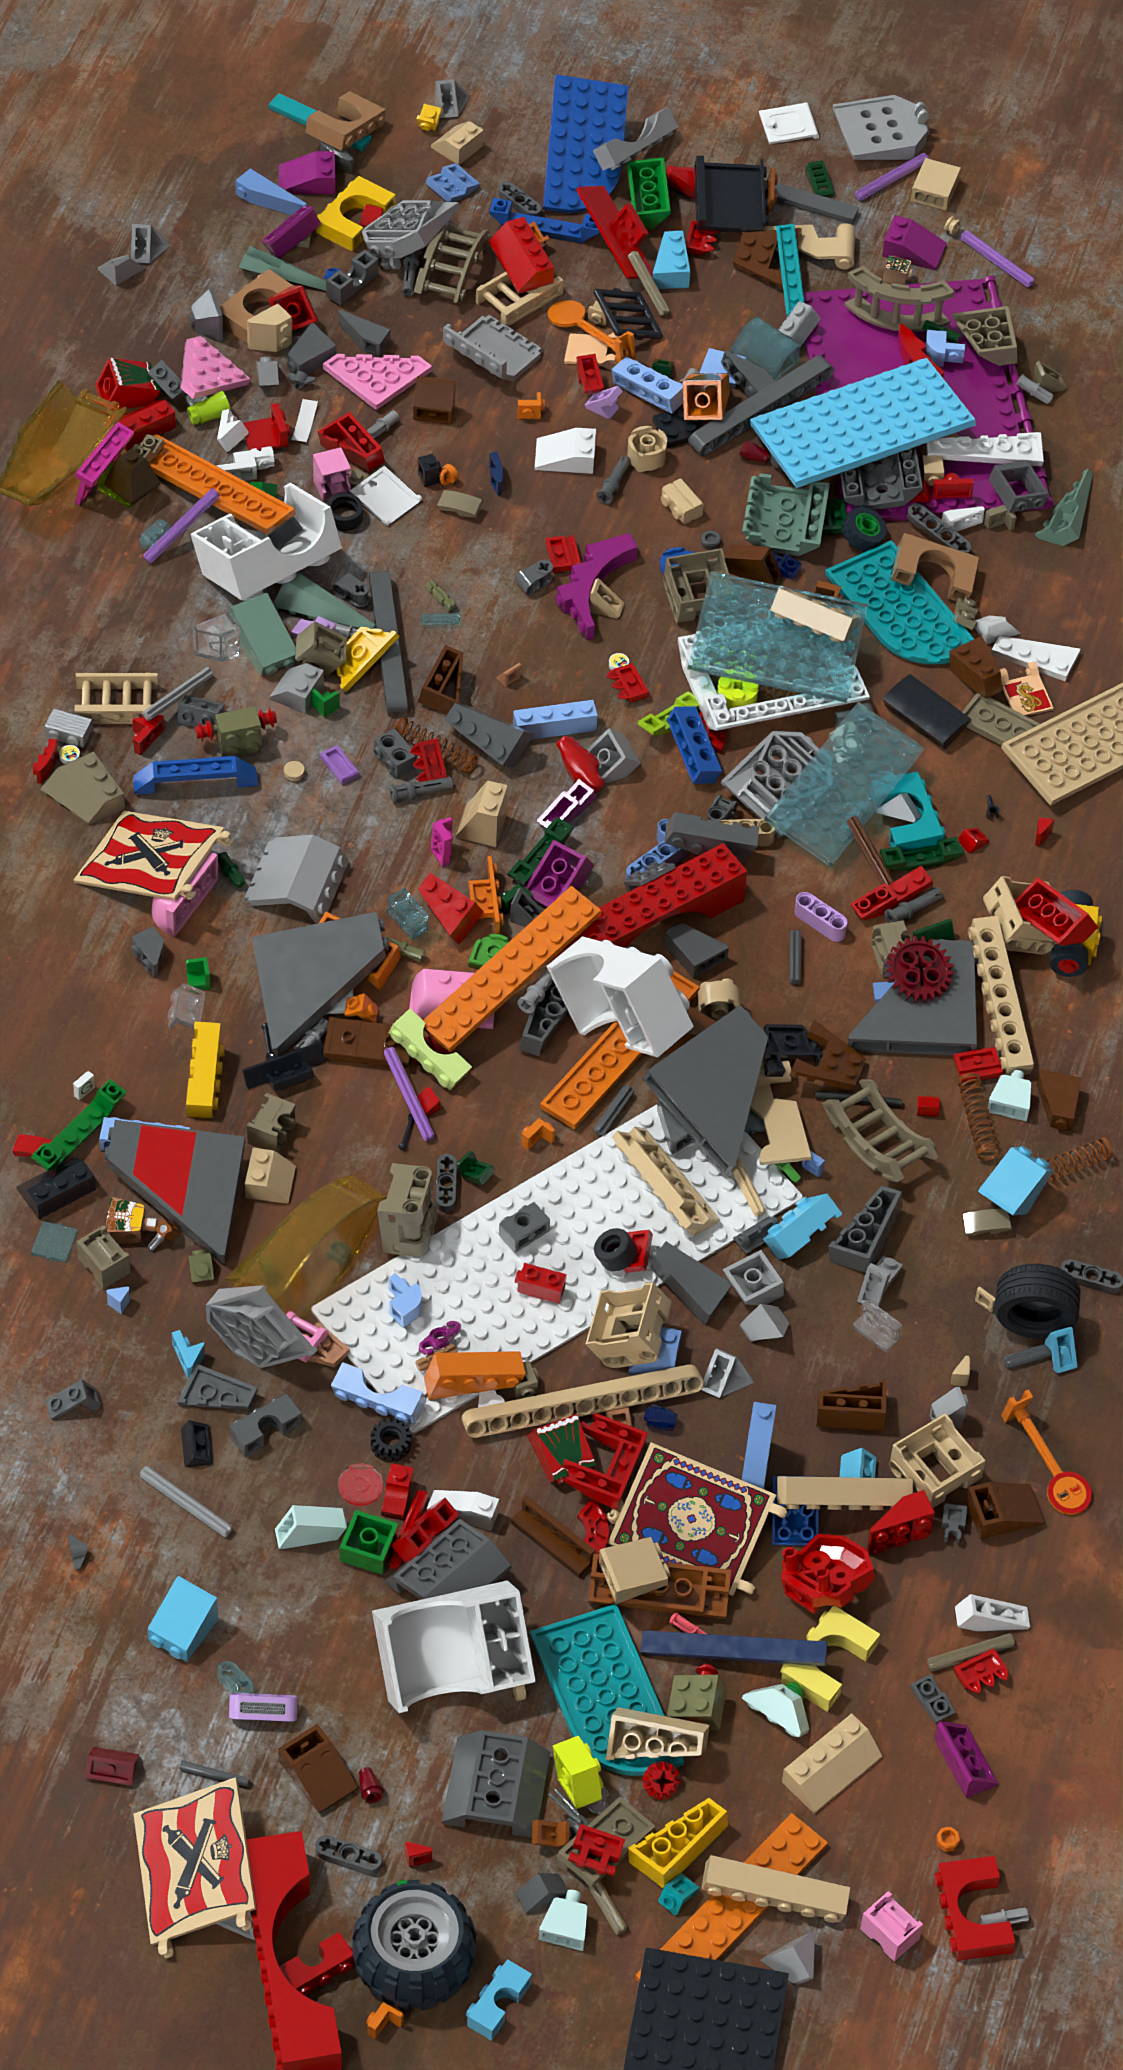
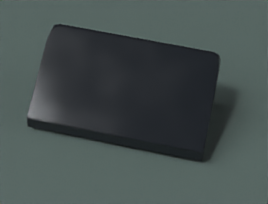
(196, 1444)

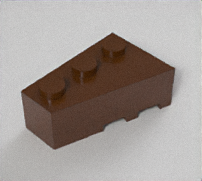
(976, 667)
(443, 682)
(853, 1407)

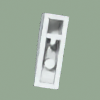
(473, 1507)
(990, 1615)

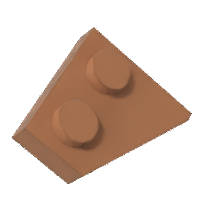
(330, 1351)

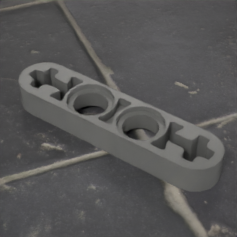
(941, 528)

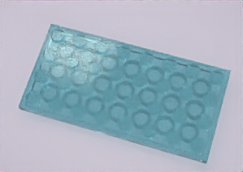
(844, 780)

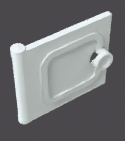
(790, 123)
(386, 499)

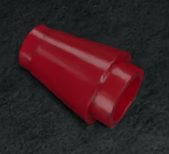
(753, 452)
(370, 1787)

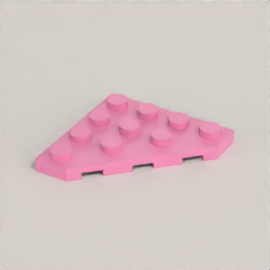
(208, 371)
(377, 378)

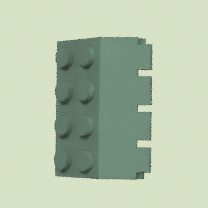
(785, 517)

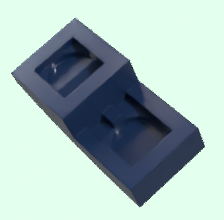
(496, 472)

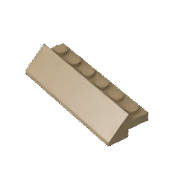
(666, 1180)

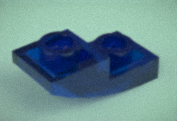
(787, 565)

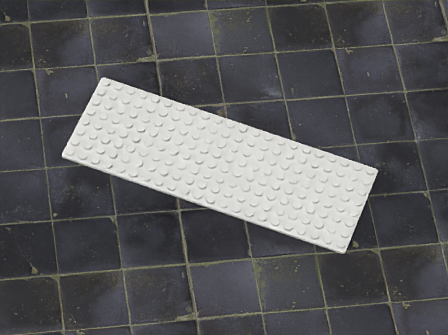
(473, 1271)

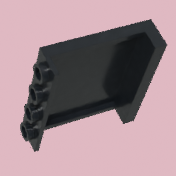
(730, 196)

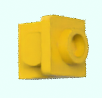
(429, 117)

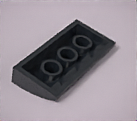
(926, 711)

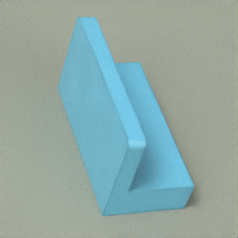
(858, 1464)

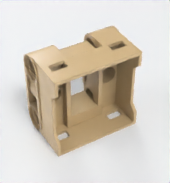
(1017, 934)
(629, 1309)
(945, 1444)

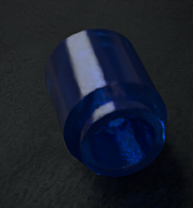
(660, 1418)

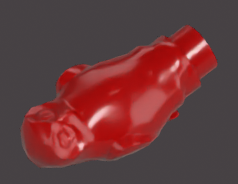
(681, 179)
(580, 763)

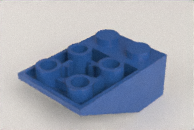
(798, 1525)

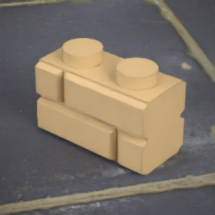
(682, 501)

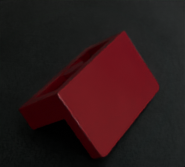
(111, 1766)

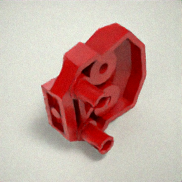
(826, 1572)

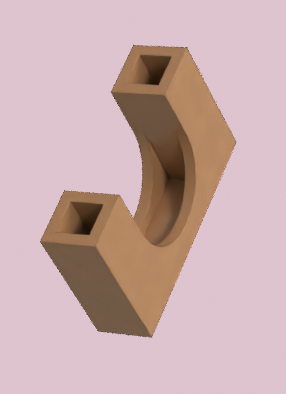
(340, 134)
(259, 290)
(959, 565)

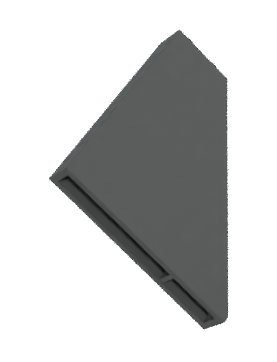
(312, 970)
(930, 1027)
(713, 1083)

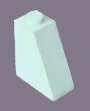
(310, 1526)

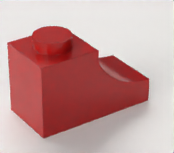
(397, 1491)

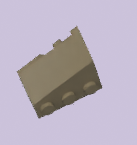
(85, 789)

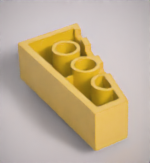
(204, 1070)
(677, 1845)

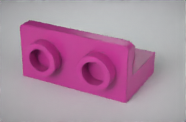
(442, 840)

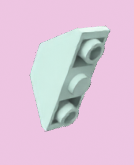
(781, 1708)

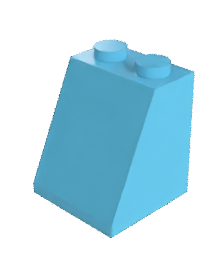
(1017, 1181)
(183, 1619)

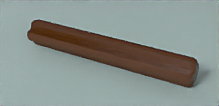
(869, 850)

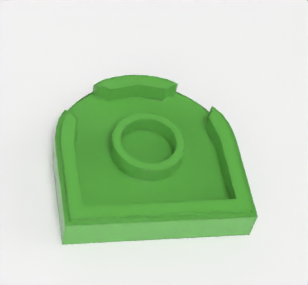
(485, 949)

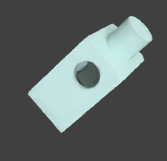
(1011, 1096)
(565, 1922)

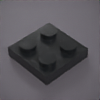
(675, 427)

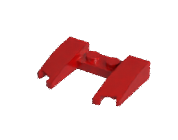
(628, 1444)

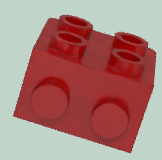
(268, 431)

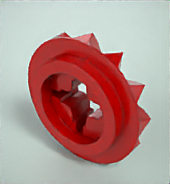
(654, 1772)

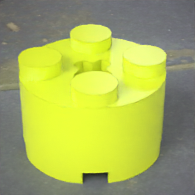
(737, 692)

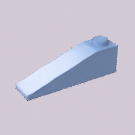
(265, 193)

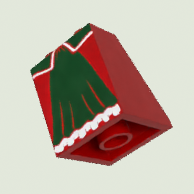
(127, 383)
(560, 1442)

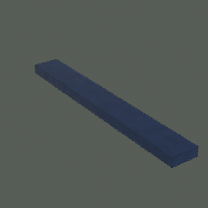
(734, 1648)

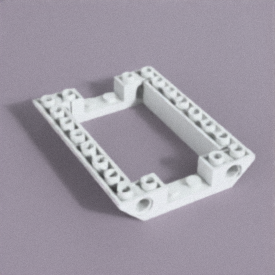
(717, 715)

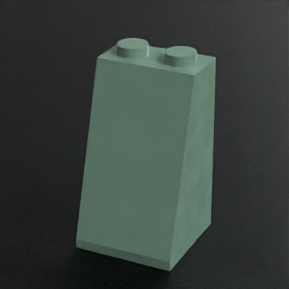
(263, 635)

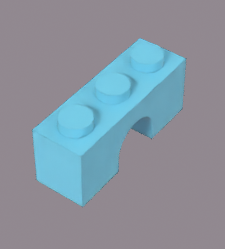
(508, 1982)

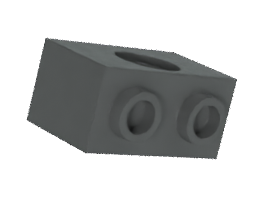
(535, 1223)

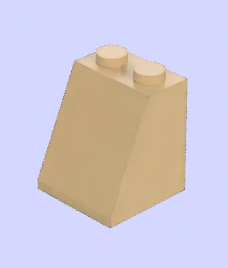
(485, 815)
(633, 1568)

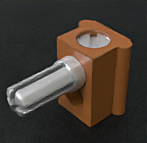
(165, 1230)

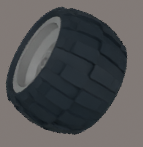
(410, 1913)

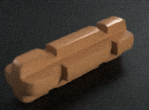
(423, 1363)

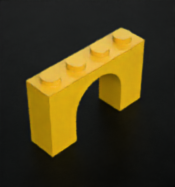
(356, 195)

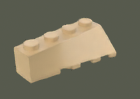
(813, 614)
(653, 1735)

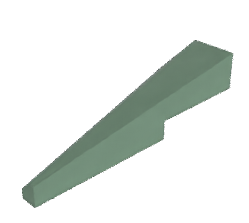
(260, 261)
(1068, 514)
(308, 598)

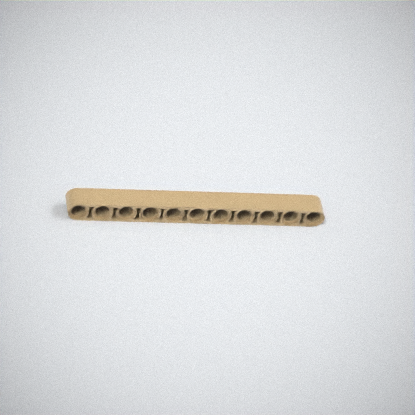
(571, 1400)

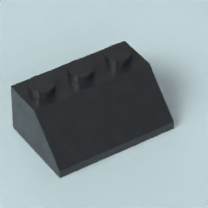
(57, 1187)

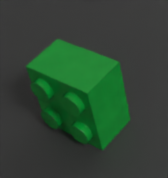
(368, 1542)

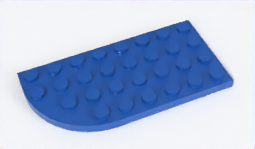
(582, 119)

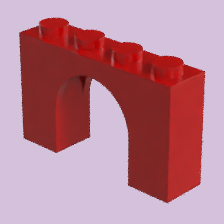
(968, 1938)

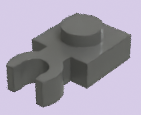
(953, 1520)

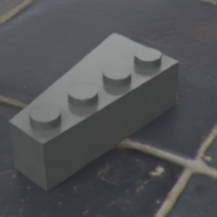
(493, 735)
(700, 836)
(544, 1022)
(868, 1232)

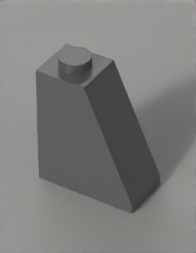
(310, 351)
(695, 949)
(674, 1132)

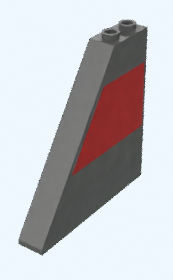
(183, 1175)

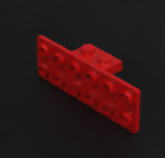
(621, 229)

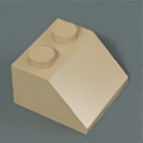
(460, 142)
(270, 330)
(269, 1177)

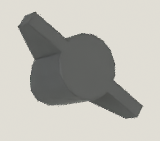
(300, 379)
(78, 1551)

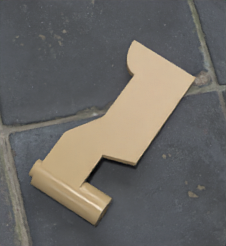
(838, 248)
(781, 1122)

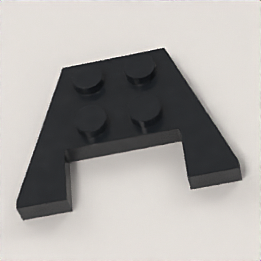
(787, 1043)

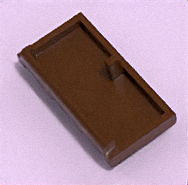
(361, 1042)

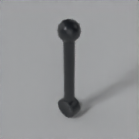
(269, 1055)
(402, 1145)

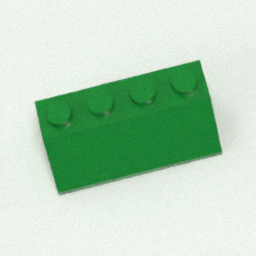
(649, 190)

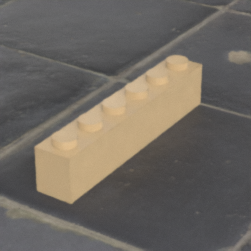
(841, 1491)
(775, 1888)

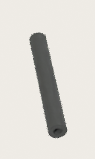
(213, 1773)

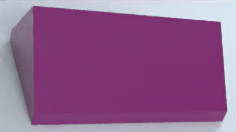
(291, 231)
(964, 1758)

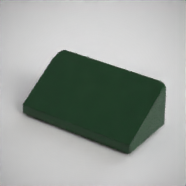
(937, 931)

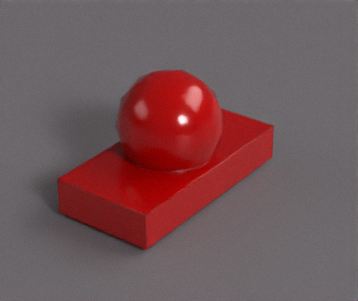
(953, 487)

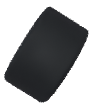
(622, 1256)

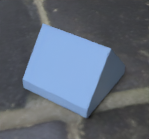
(118, 1298)

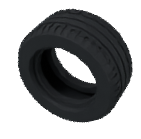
(1037, 1300)

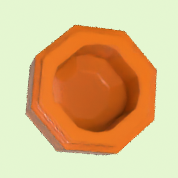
(948, 1839)

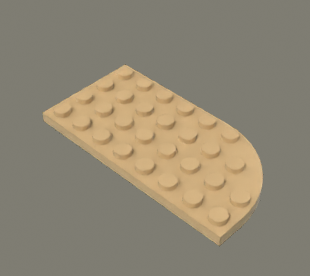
(1072, 747)

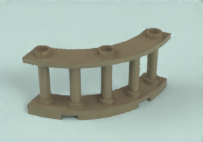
(436, 246)
(898, 294)
(865, 1149)

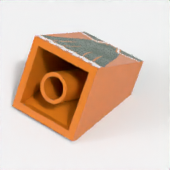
(705, 396)

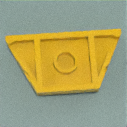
(362, 652)

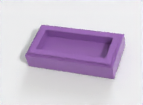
(339, 765)

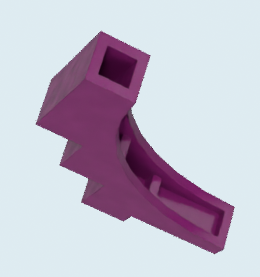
(599, 562)

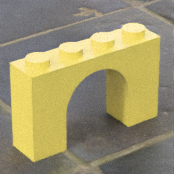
(838, 1630)

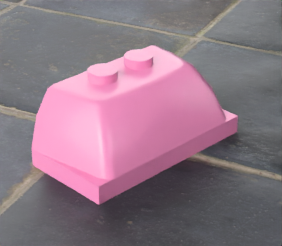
(171, 914)
(434, 987)

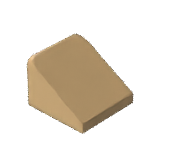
(985, 1299)
(961, 1373)

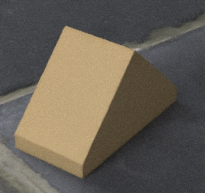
(604, 601)

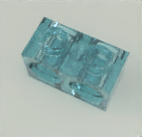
(408, 913)

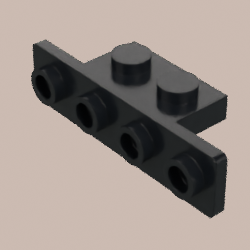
(285, 1069)

